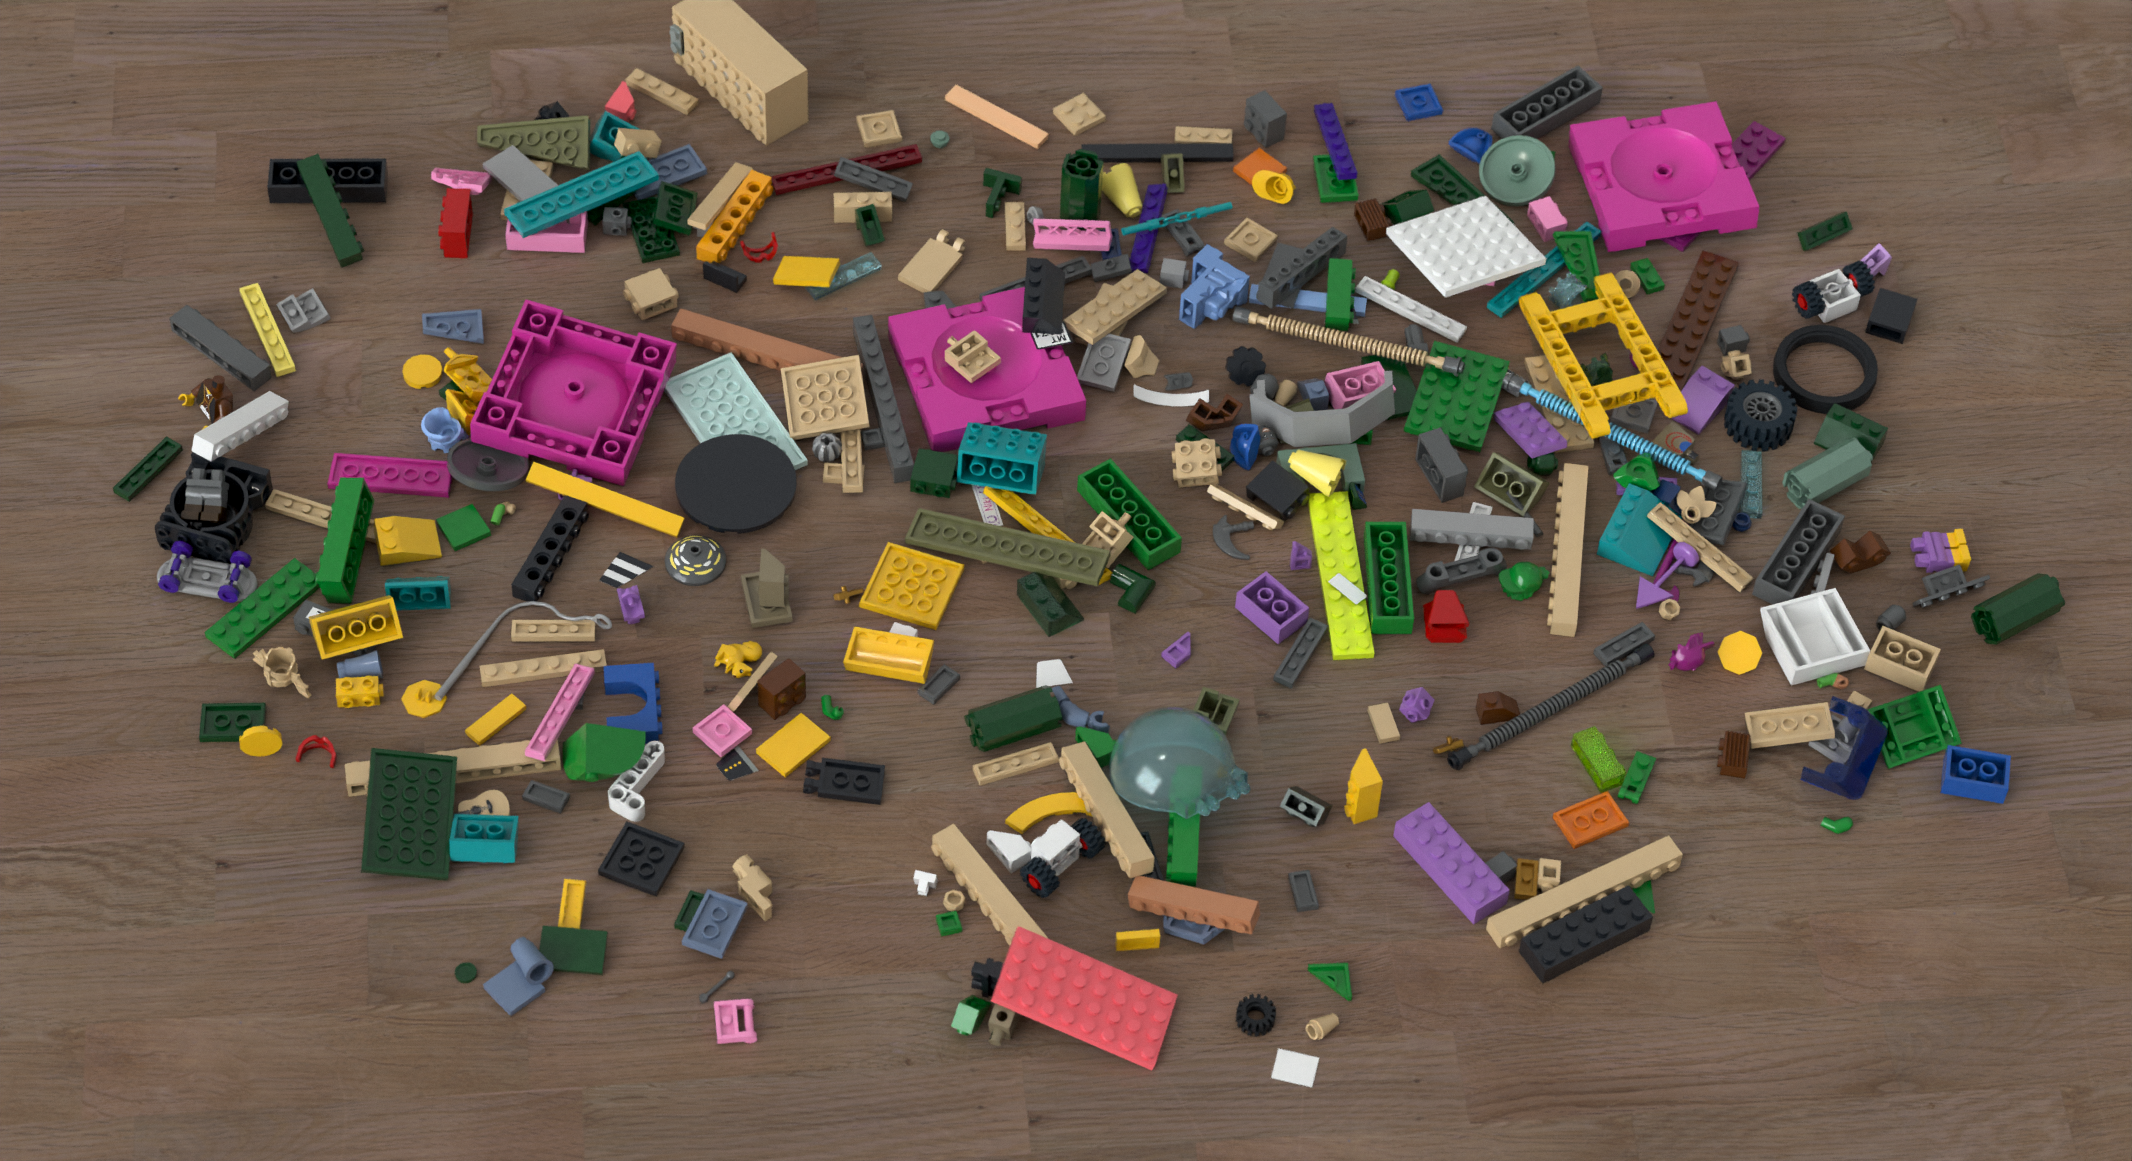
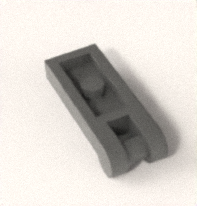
(1184, 234)
(1613, 454)

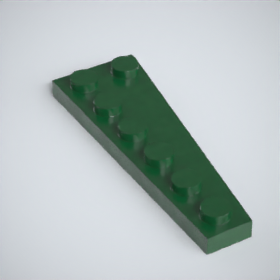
(1447, 182)

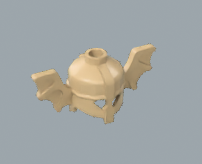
(281, 668)

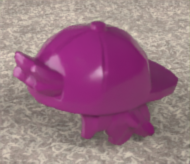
(1691, 655)

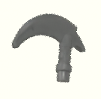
(1222, 532)
(1701, 574)

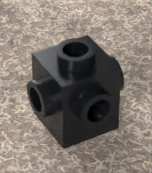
(551, 111)

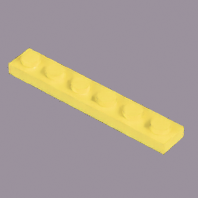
(267, 329)

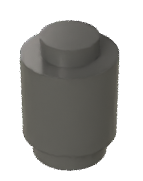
(1892, 617)

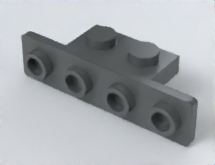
(1945, 582)

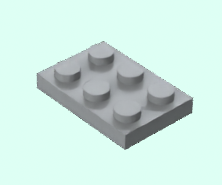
(1104, 362)

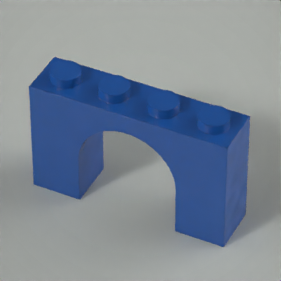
(640, 681)

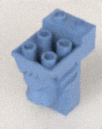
(1213, 288)

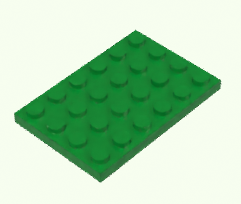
(1461, 403)

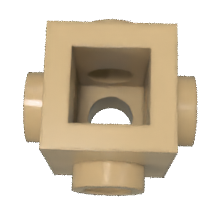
(1736, 364)

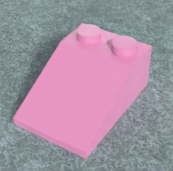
(1353, 384)

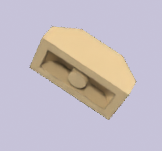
(1141, 359)

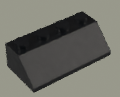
(1043, 297)

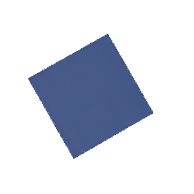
(1418, 102)

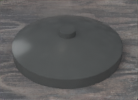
(485, 466)

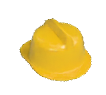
(1273, 186)

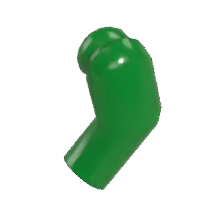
(1838, 826)

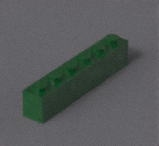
(330, 211)

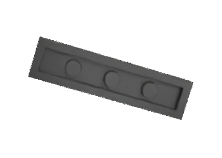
(873, 179)
(1300, 653)

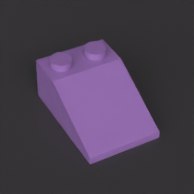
(1705, 398)

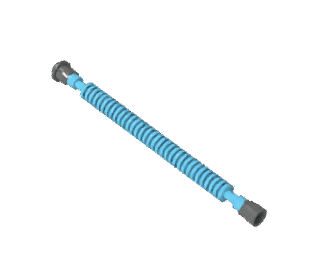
(1623, 437)

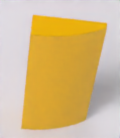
(889, 655)

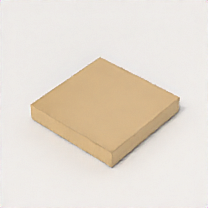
(879, 128)
(1251, 239)

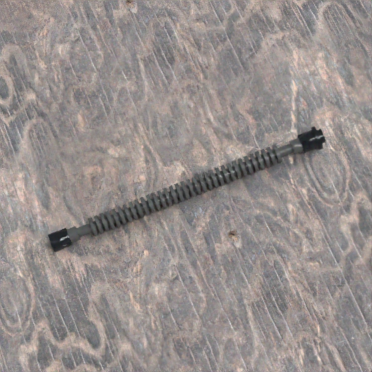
(1549, 707)

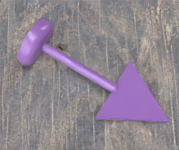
(1651, 593)

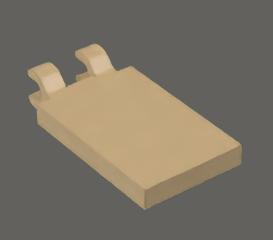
(932, 263)

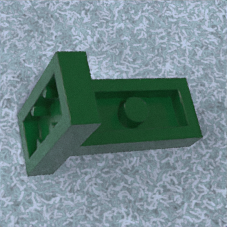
(1001, 184)

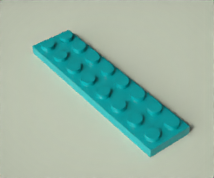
(581, 194)

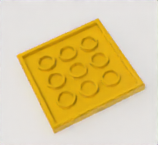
(911, 586)

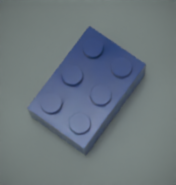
(1975, 774)

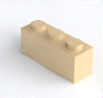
(847, 203)

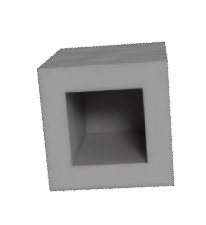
(1173, 273)

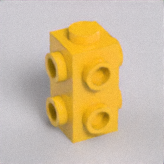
(358, 691)

